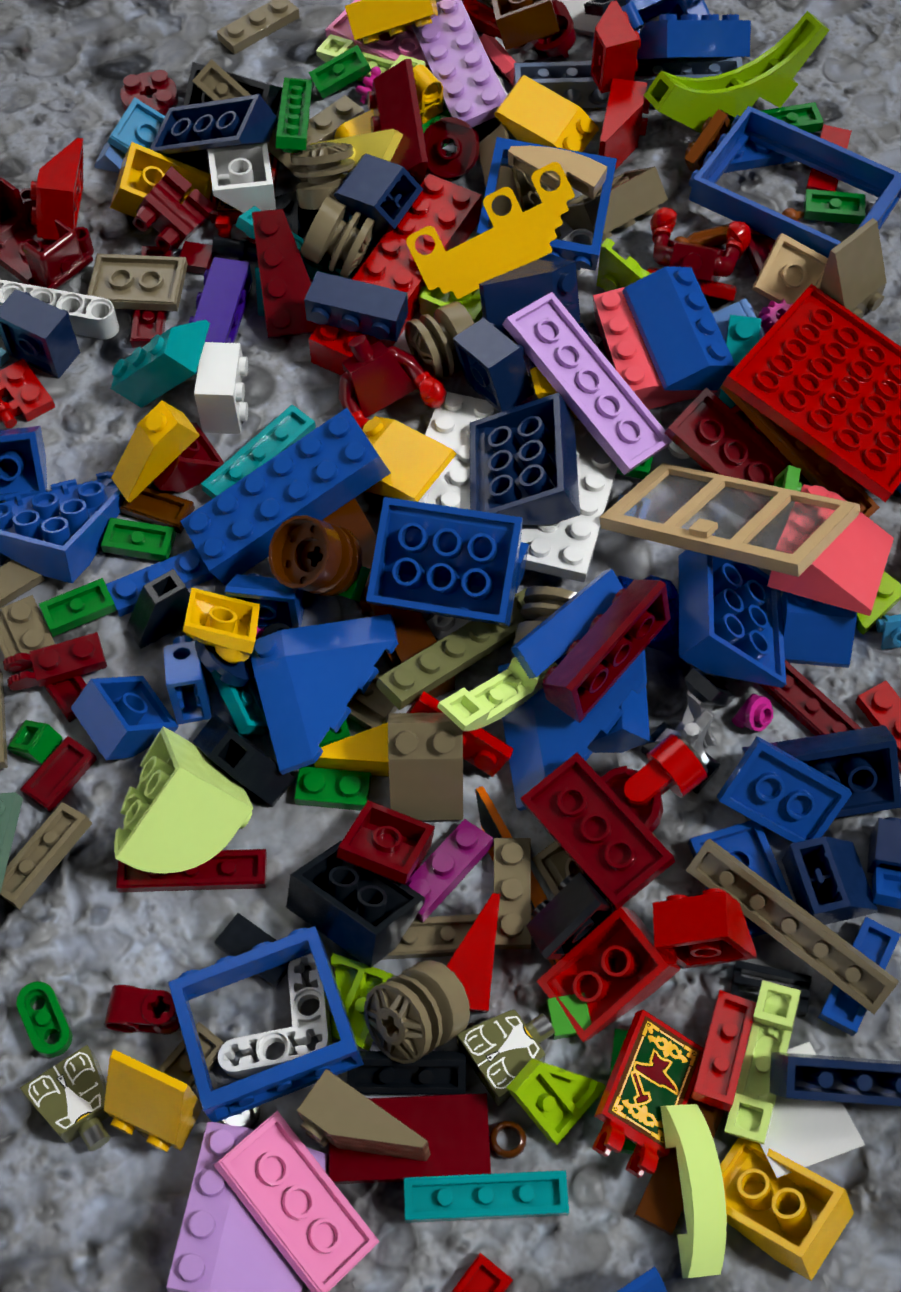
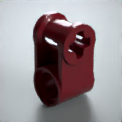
(136, 1009)

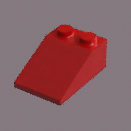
(624, 119)
(58, 191)
(613, 968)

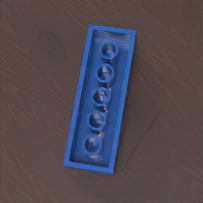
(304, 479)

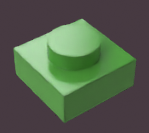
(789, 478)

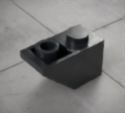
(159, 609)

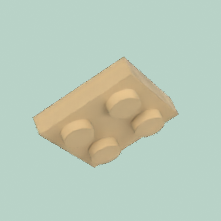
(789, 270)

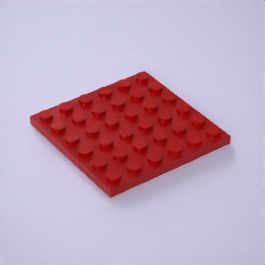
(830, 387)

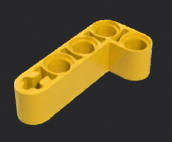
(430, 102)

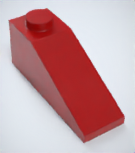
(475, 956)

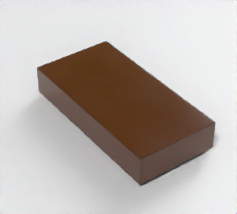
(158, 508)

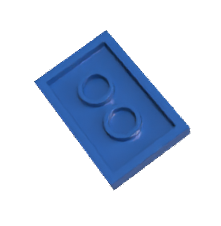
(783, 793)
(751, 847)

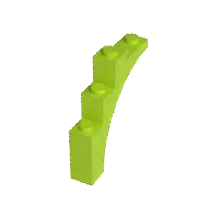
(768, 77)

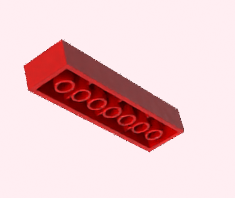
(441, 204)

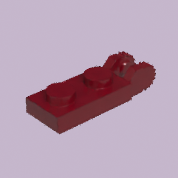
(56, 662)

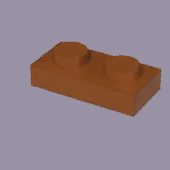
(707, 141)

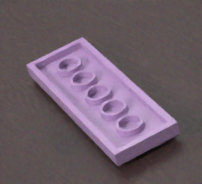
(460, 64)
(587, 382)

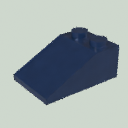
(525, 285)

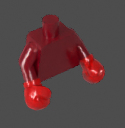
(706, 261)
(381, 376)

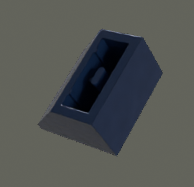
(378, 192)
(828, 879)

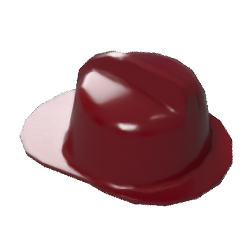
(561, 41)

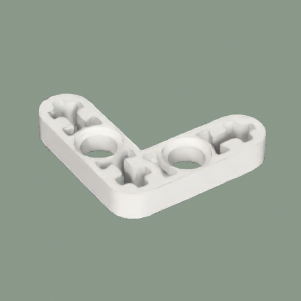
(301, 1031)

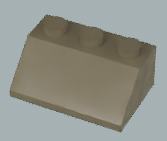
(631, 195)

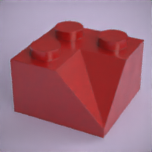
(702, 929)

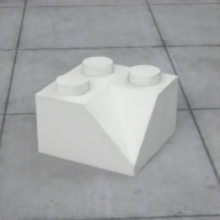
(242, 176)
(219, 388)

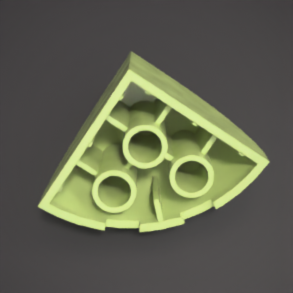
(180, 810)

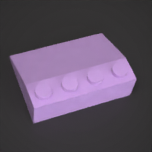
(219, 1238)

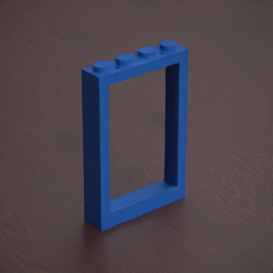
(804, 148)

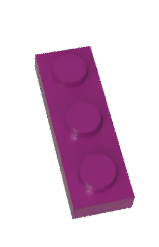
(449, 865)

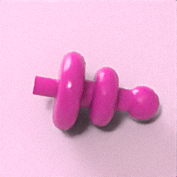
(368, 81)

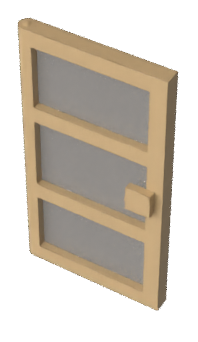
(730, 518)

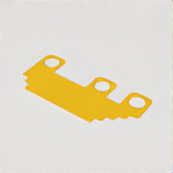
(508, 245)

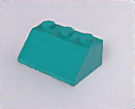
(160, 363)

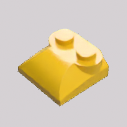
(222, 623)

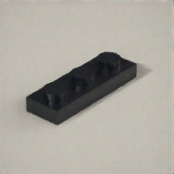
(431, 1075)

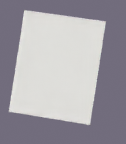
(809, 1128)

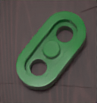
(45, 1021)

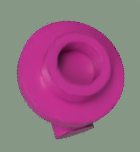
(754, 713)

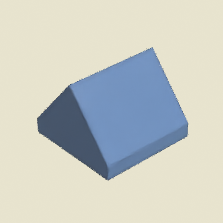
(110, 158)

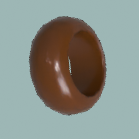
(508, 1154)

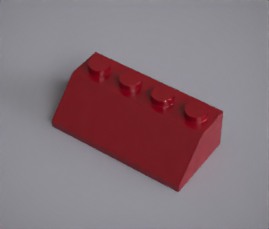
(397, 108)
(608, 648)

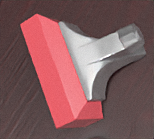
(505, 59)

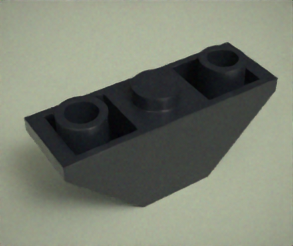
(242, 760)

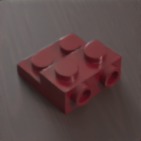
(386, 842)

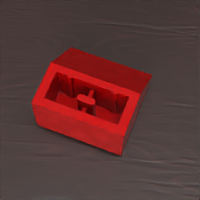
(614, 48)

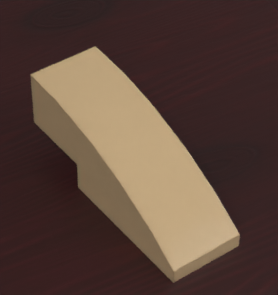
(581, 171)

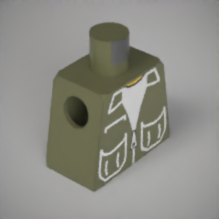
(503, 1048)
(72, 1098)

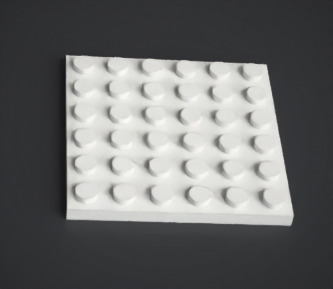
(553, 549)

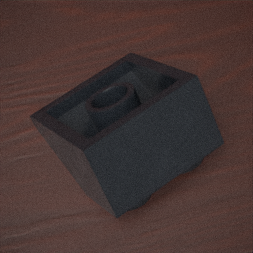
(568, 917)

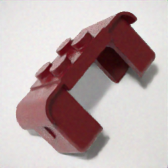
(35, 259)

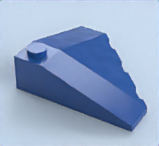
(59, 528)
(310, 678)
(548, 737)

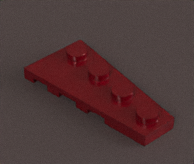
(281, 276)

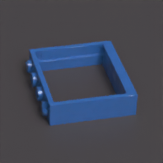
(584, 255)
(285, 1077)

